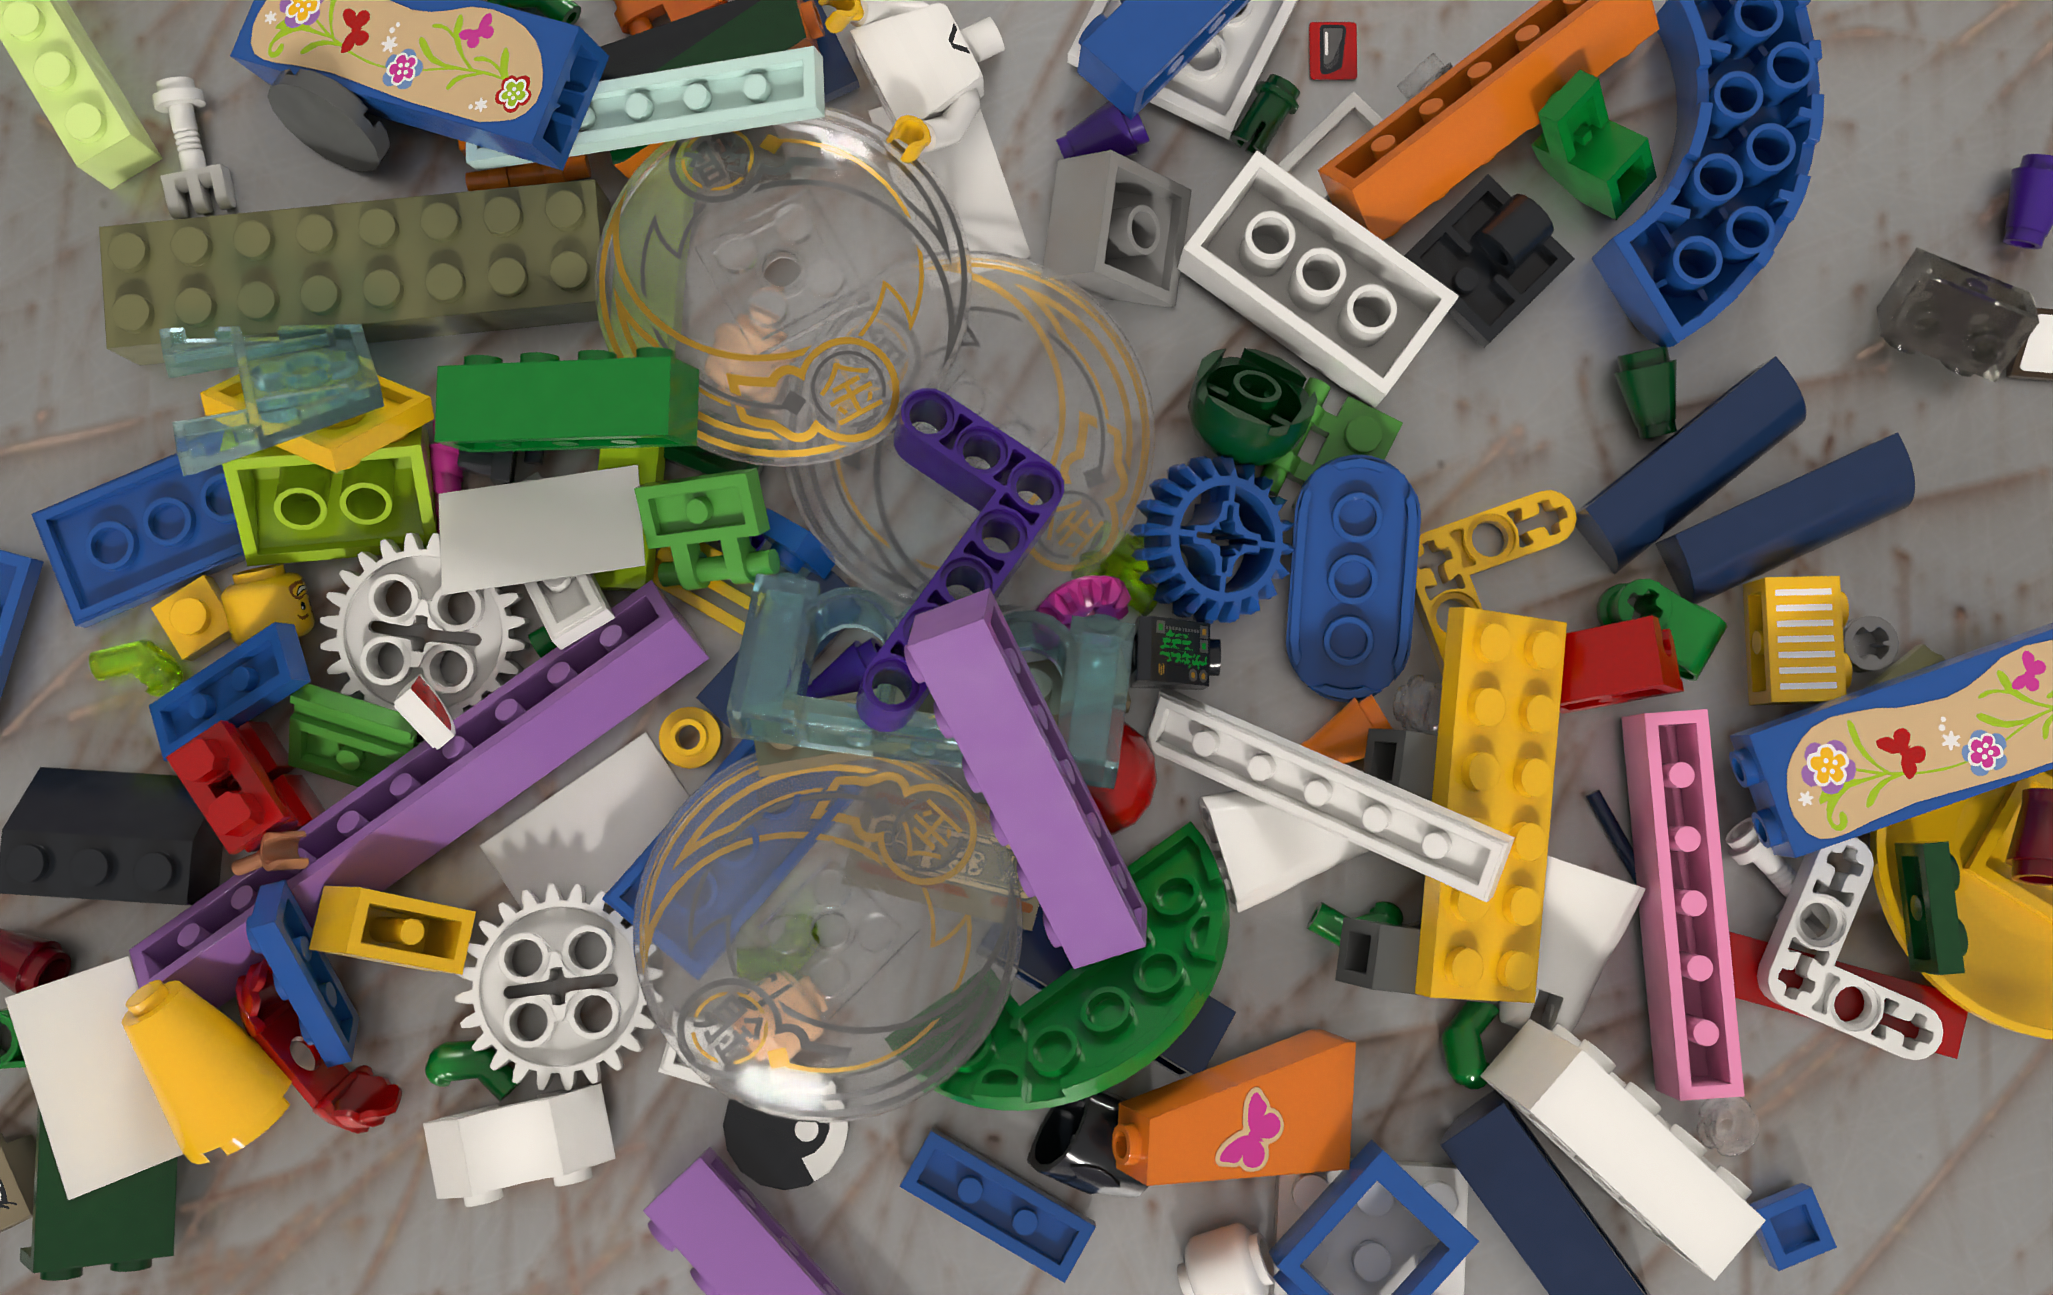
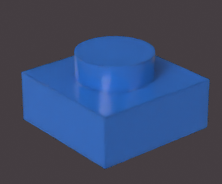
(796, 546)
(1792, 1227)

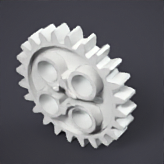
(421, 573)
(566, 1042)

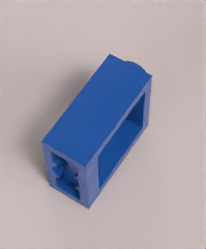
(1340, 1197)

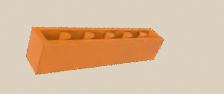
(1479, 108)

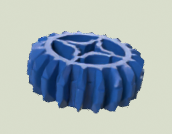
(1226, 494)

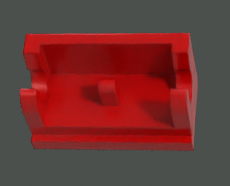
(1618, 664)

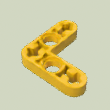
(1464, 560)

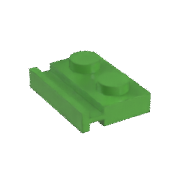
(345, 735)

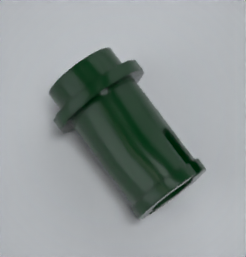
(1266, 114)

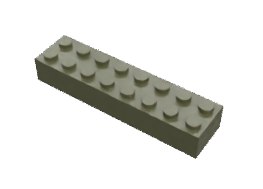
(382, 264)

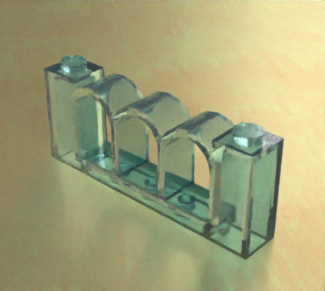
(792, 618)

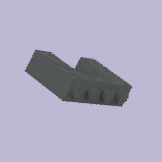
(1377, 952)

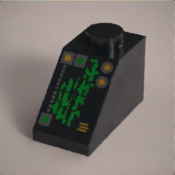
(1173, 654)

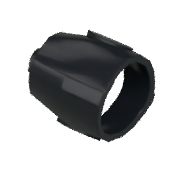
(1089, 1159)

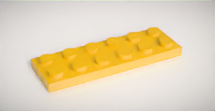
(1500, 771)

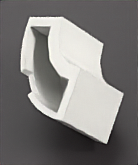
(519, 1143)

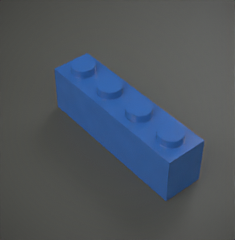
(1147, 45)

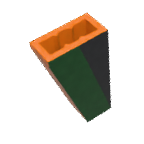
(706, 37)

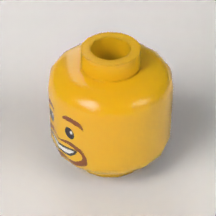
(266, 597)

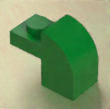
(1588, 152)

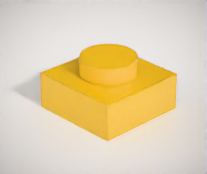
(194, 618)

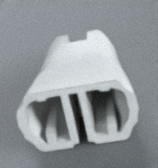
(1266, 847)
(1579, 931)

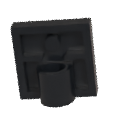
(1493, 256)

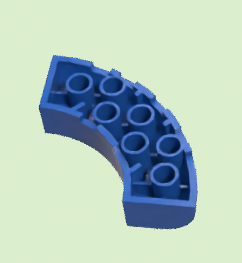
(1735, 164)

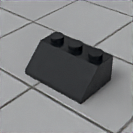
(109, 839)

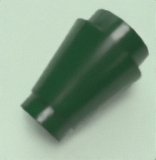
(1649, 390)

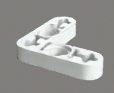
(1821, 978)

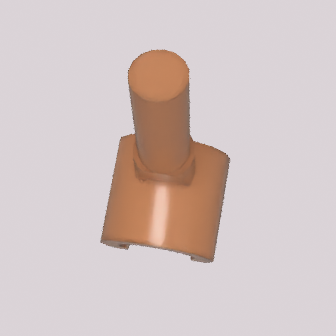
(276, 853)

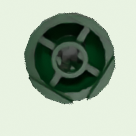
(1249, 406)

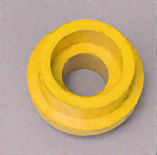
(709, 741)

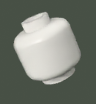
(1227, 1263)

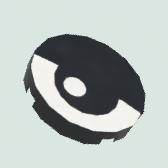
(781, 1150)

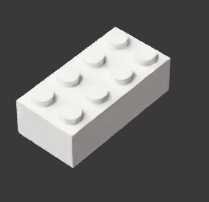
(1315, 280)
(1625, 1144)

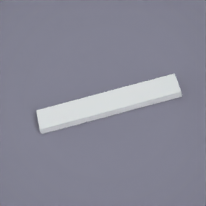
(1330, 794)

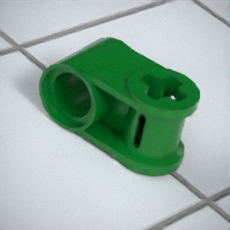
(1692, 626)

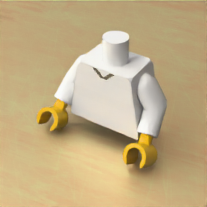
(919, 66)

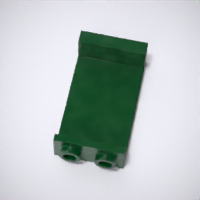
(111, 1225)

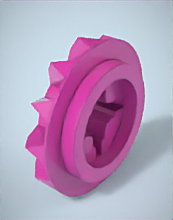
(1087, 597)

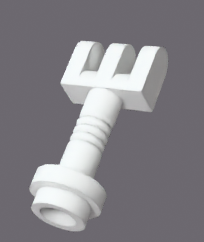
(180, 99)
(1747, 848)

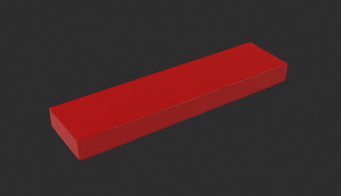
(1849, 1003)

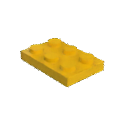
(345, 442)

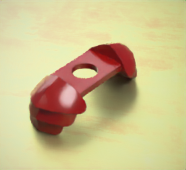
(338, 1096)

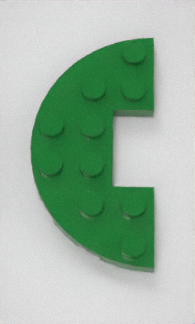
(1118, 1012)

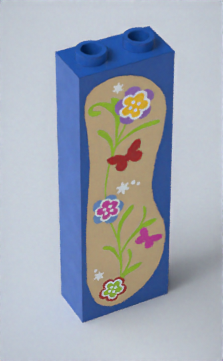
(439, 66)
(1901, 746)

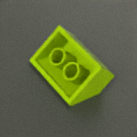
(350, 509)

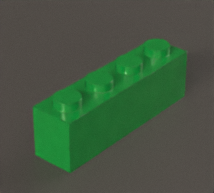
(567, 402)

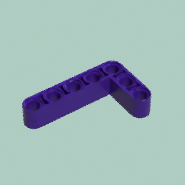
(971, 562)

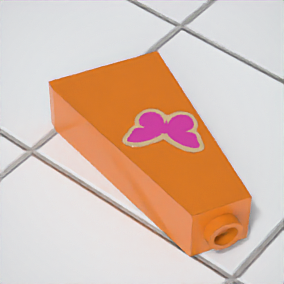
(1245, 1118)

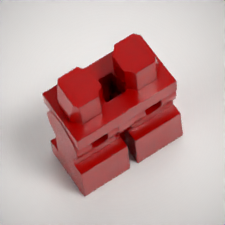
(244, 784)

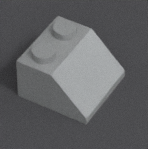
(1117, 229)

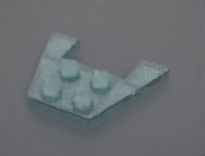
(288, 385)

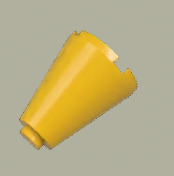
(203, 1070)

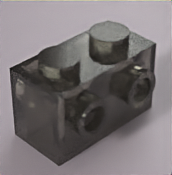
(1956, 316)

